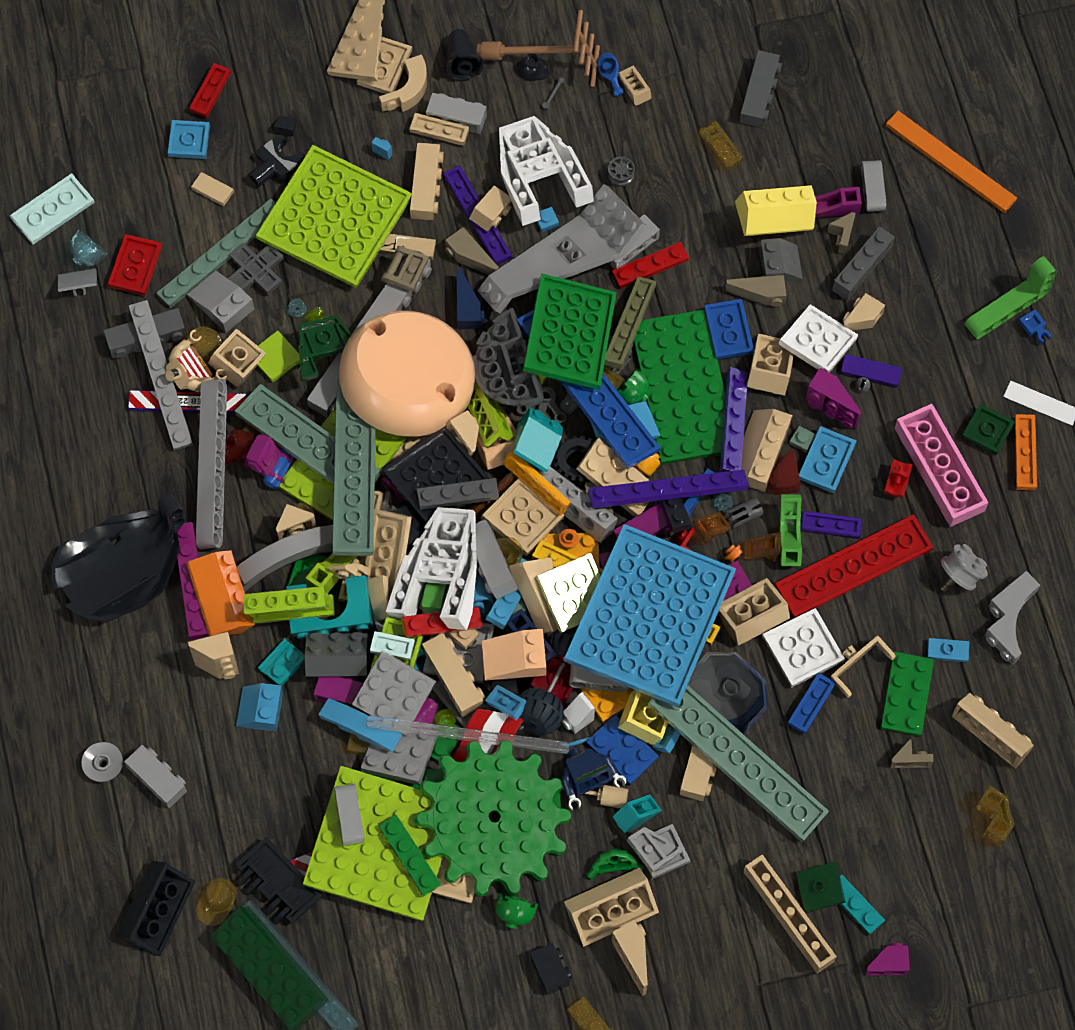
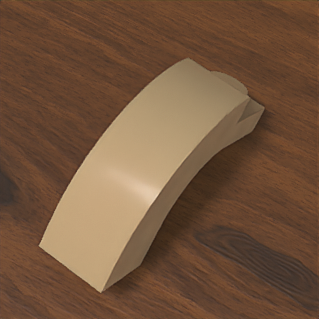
(413, 90)

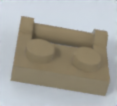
(410, 271)

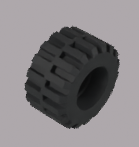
(564, 452)

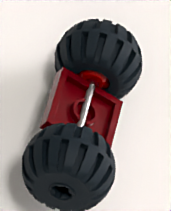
(550, 692)

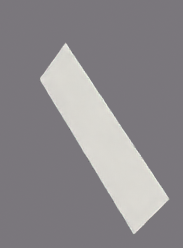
(1040, 402)

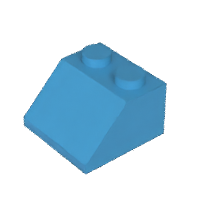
(260, 706)

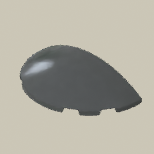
(501, 363)

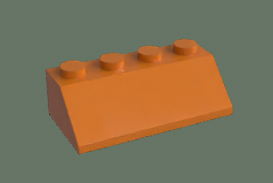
(220, 593)

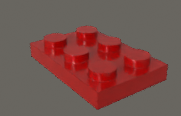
(135, 265)

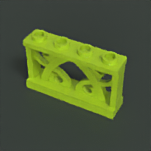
(288, 604)

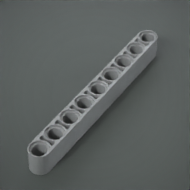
(211, 464)

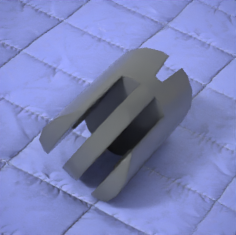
(747, 511)

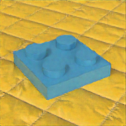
(188, 139)

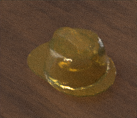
(216, 901)

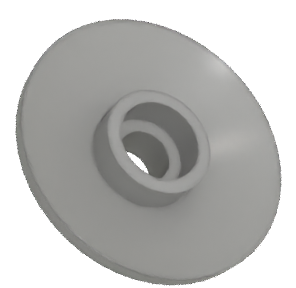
(98, 753)

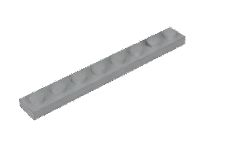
(157, 365)

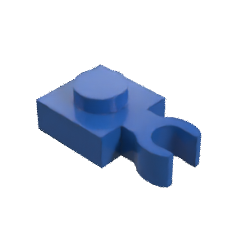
(1034, 324)

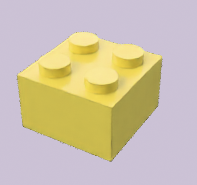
(641, 719)

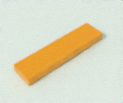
(536, 483)

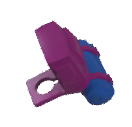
(268, 461)

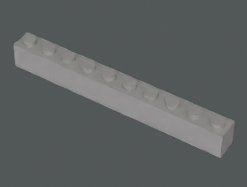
(389, 300)

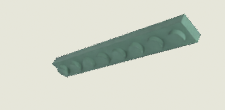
(214, 257)

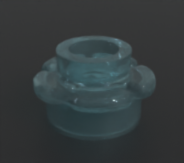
(294, 304)
(723, 506)

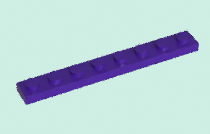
(668, 488)

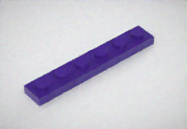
(734, 420)

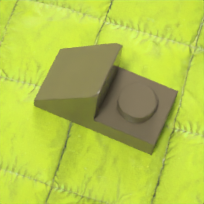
(842, 228)
(906, 759)

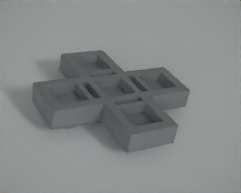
(256, 268)

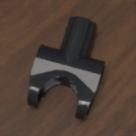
(274, 162)

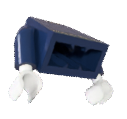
(586, 772)

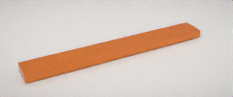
(951, 161)

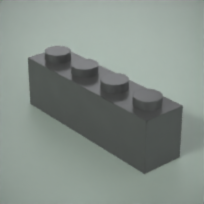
(760, 88)
(863, 263)
(125, 340)

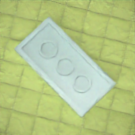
(52, 209)

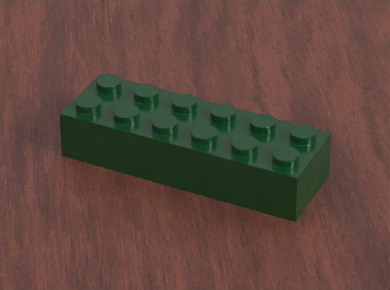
(269, 968)

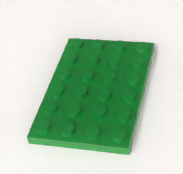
(569, 331)

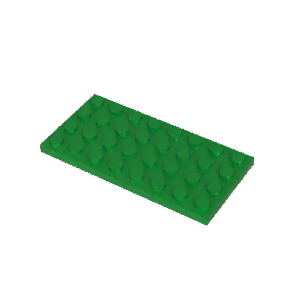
(683, 385)

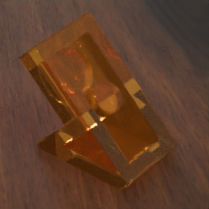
(710, 526)
(763, 546)

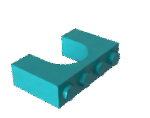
(356, 615)

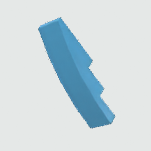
(355, 723)

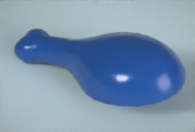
(609, 68)

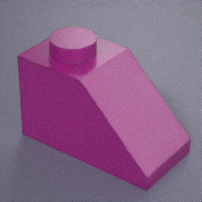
(891, 961)

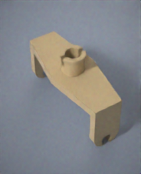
(853, 656)

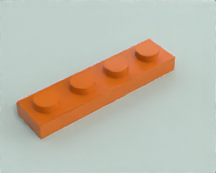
(1025, 452)

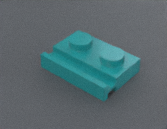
(282, 663)

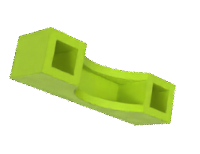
(323, 576)

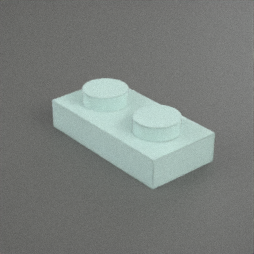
(394, 645)

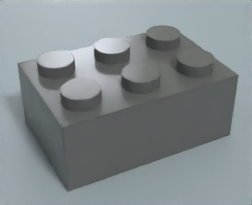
(336, 654)

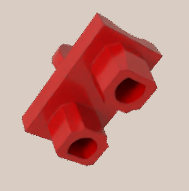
(898, 479)

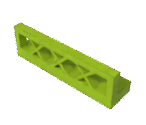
(494, 420)

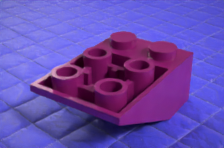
(831, 397)

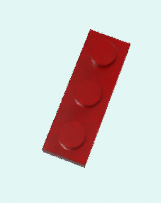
(210, 90)

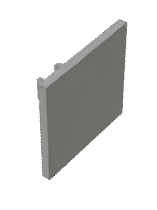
(77, 280)

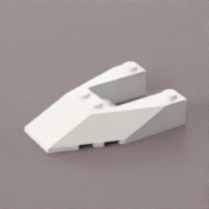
(533, 153)
(440, 556)

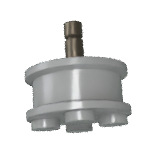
(963, 568)

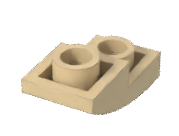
(350, 570)
(379, 596)

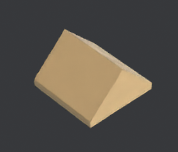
(294, 521)

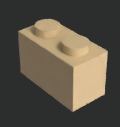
(491, 208)

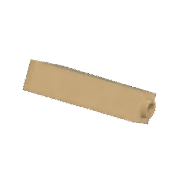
(525, 578)

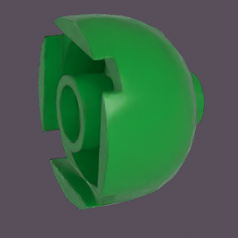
(634, 388)
(514, 910)

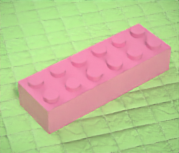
(941, 465)

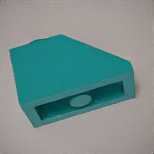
(636, 813)

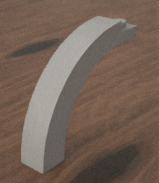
(284, 552)

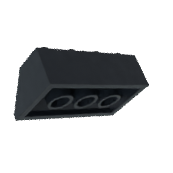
(156, 908)

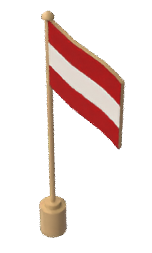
(501, 723)

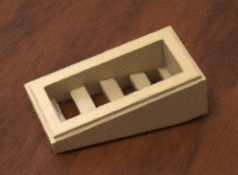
(639, 95)

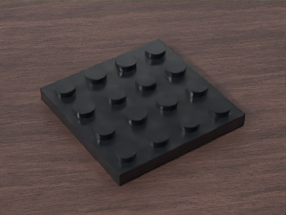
(432, 463)

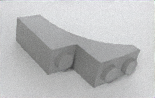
(1006, 607)

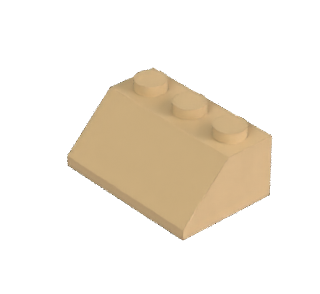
(753, 611)
(215, 655)

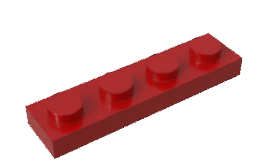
(650, 265)
(432, 624)

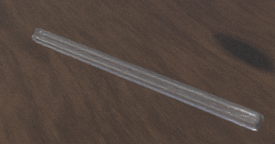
(466, 734)

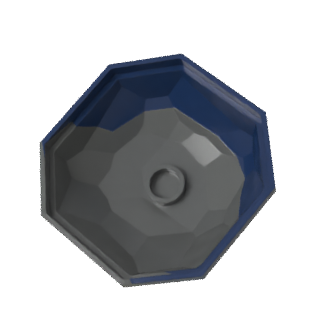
(731, 688)

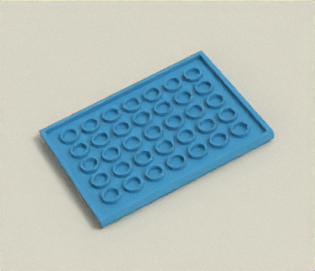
(650, 615)

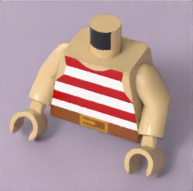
(188, 367)

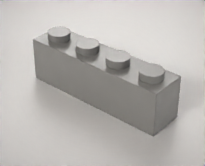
(492, 562)

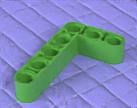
(1022, 296)

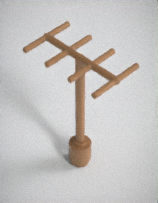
(495, 50)

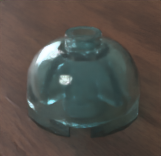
(85, 250)

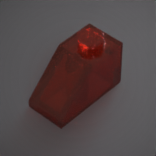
(237, 445)
(786, 475)

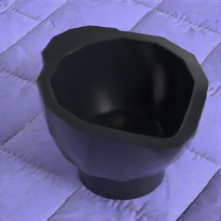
(532, 68)

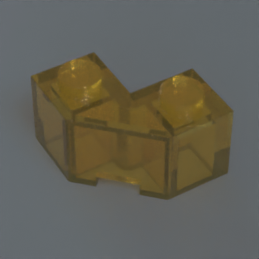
(996, 806)

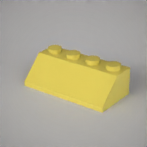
(776, 210)

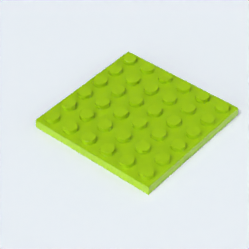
(334, 216)
(371, 869)

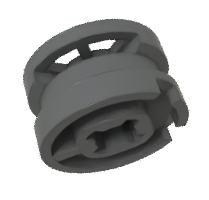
(621, 172)

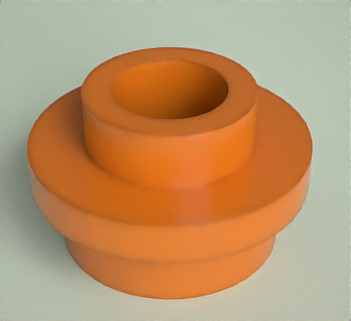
(569, 543)
(733, 552)

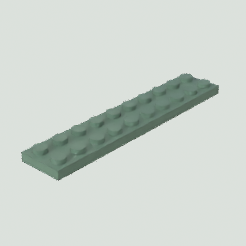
(353, 482)
(743, 763)

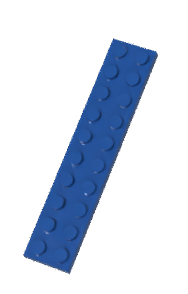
(609, 415)

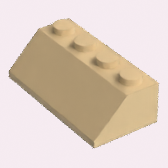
(763, 444)
(992, 730)
(611, 906)

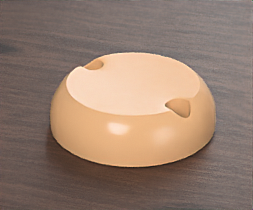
(406, 373)

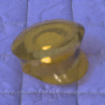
(209, 341)

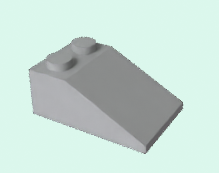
(222, 301)

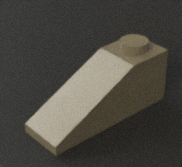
(468, 252)
(763, 290)

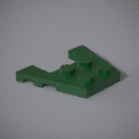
(319, 340)

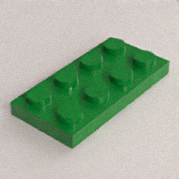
(907, 694)

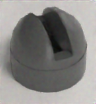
(866, 388)

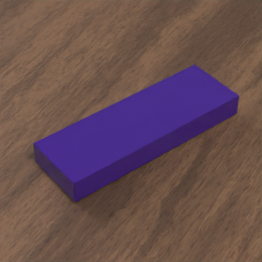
(872, 370)
(831, 524)

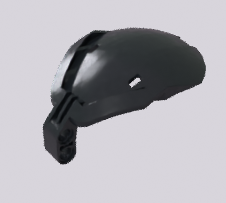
(122, 577)

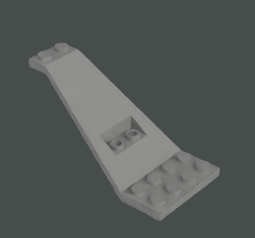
(591, 239)

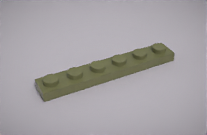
(629, 322)

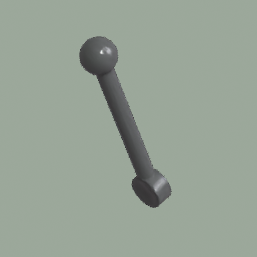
(546, 105)

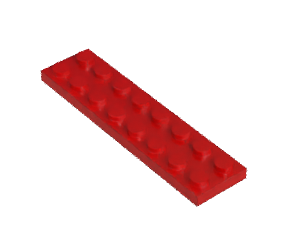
(854, 566)

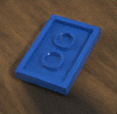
(729, 329)
(627, 752)

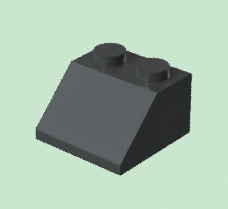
(780, 258)

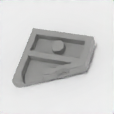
(653, 849)

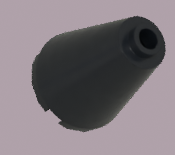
(462, 57)

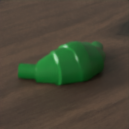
(614, 861)

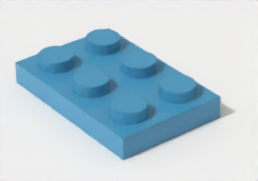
(827, 459)

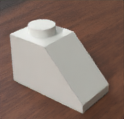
(578, 714)

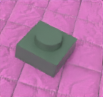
(802, 439)

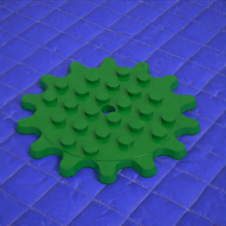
(463, 826)

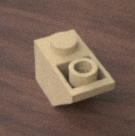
(865, 313)

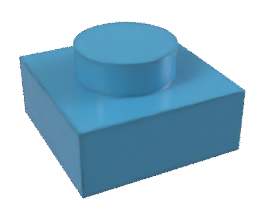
(382, 148)
(547, 219)

